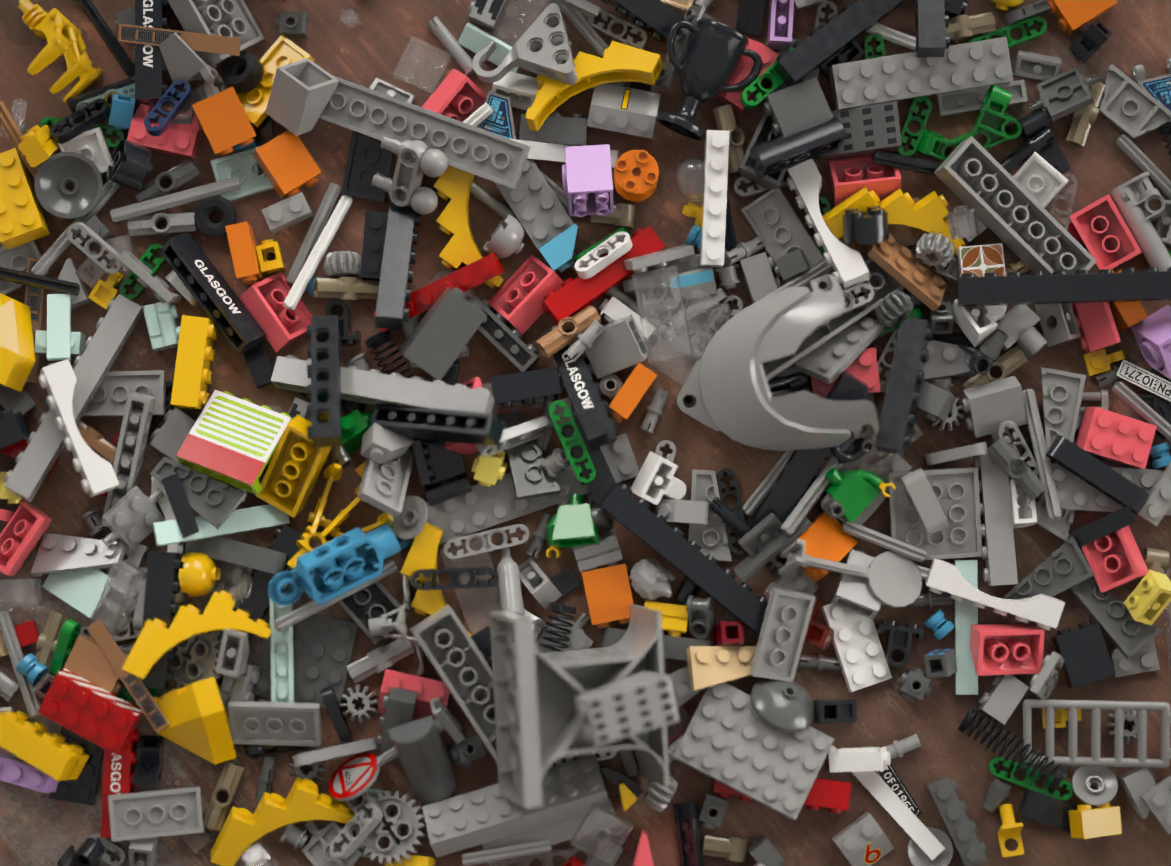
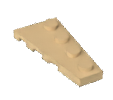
(718, 664)

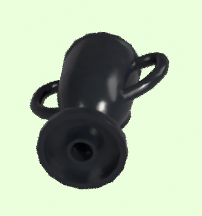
(705, 70)

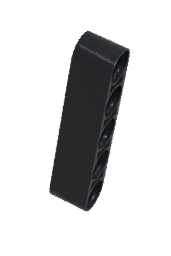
(1097, 474)

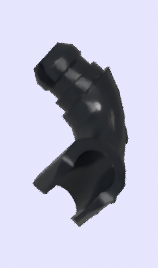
(847, 457)

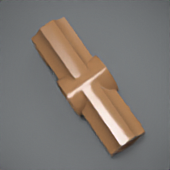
(558, 338)
(96, 442)

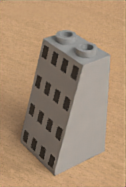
(626, 708)

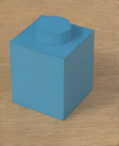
(121, 111)

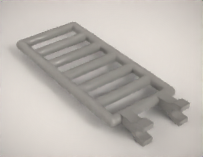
(1096, 707)

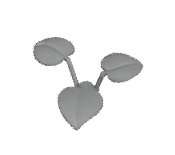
(382, 625)

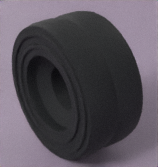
(249, 78)
(203, 219)

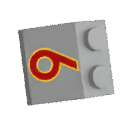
(863, 841)

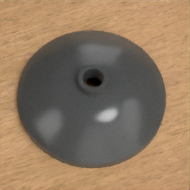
(64, 169)
(782, 704)

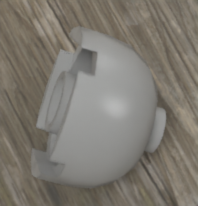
(506, 238)

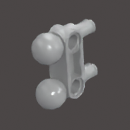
(410, 172)

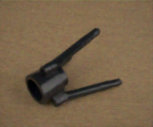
(977, 364)
(794, 382)

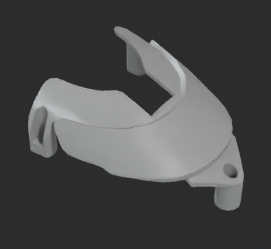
(731, 385)

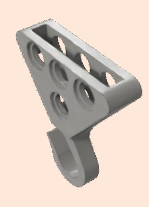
(524, 55)

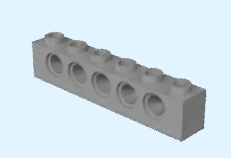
(130, 446)

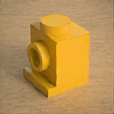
(264, 250)

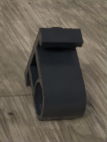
(345, 337)
(900, 639)
(87, 855)

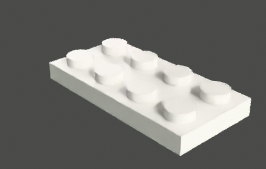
(856, 647)

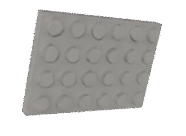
(749, 755)

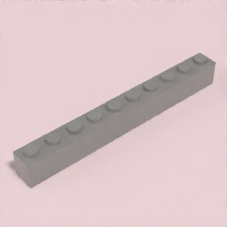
(90, 372)
(379, 388)

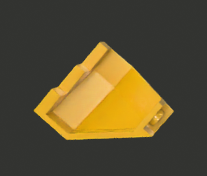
(16, 343)
(198, 721)

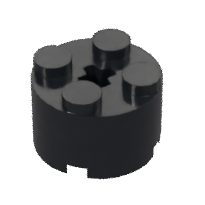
(130, 164)
(865, 226)

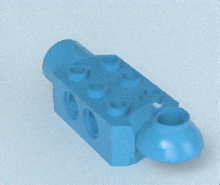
(335, 566)

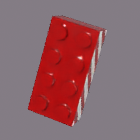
(90, 711)

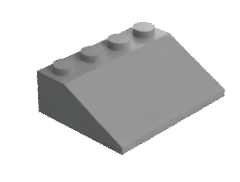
(218, 18)

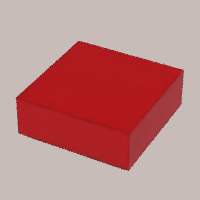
(27, 633)

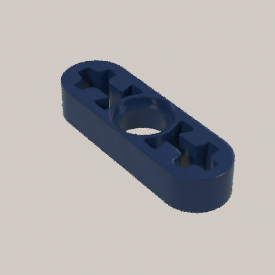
(167, 98)

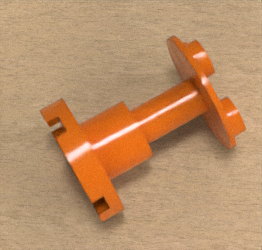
(636, 176)

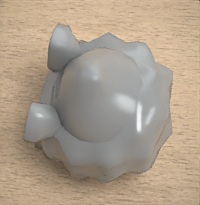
(651, 579)

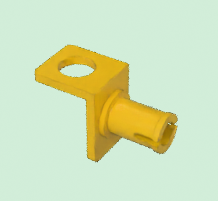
(1009, 830)

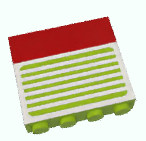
(233, 440)

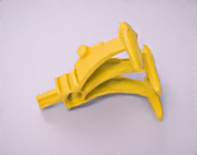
(61, 38)
(332, 473)

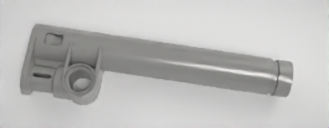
(1133, 205)

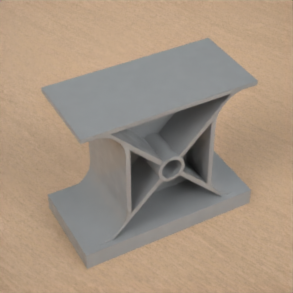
(538, 702)

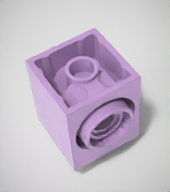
(588, 180)
(1154, 340)

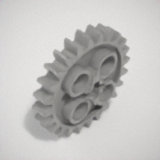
(194, 655)
(406, 815)

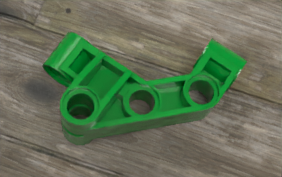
(990, 122)

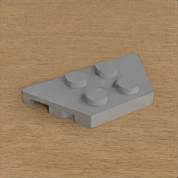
(1130, 105)

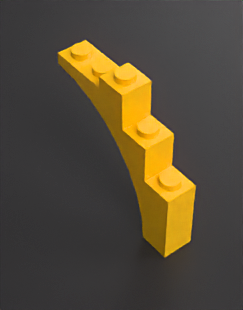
(617, 64)
(924, 214)
(455, 219)
(424, 556)
(218, 615)
(272, 812)

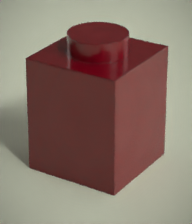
(728, 633)

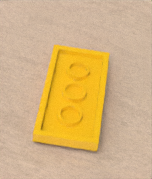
(279, 54)

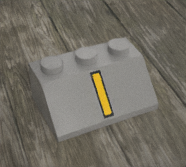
(624, 110)

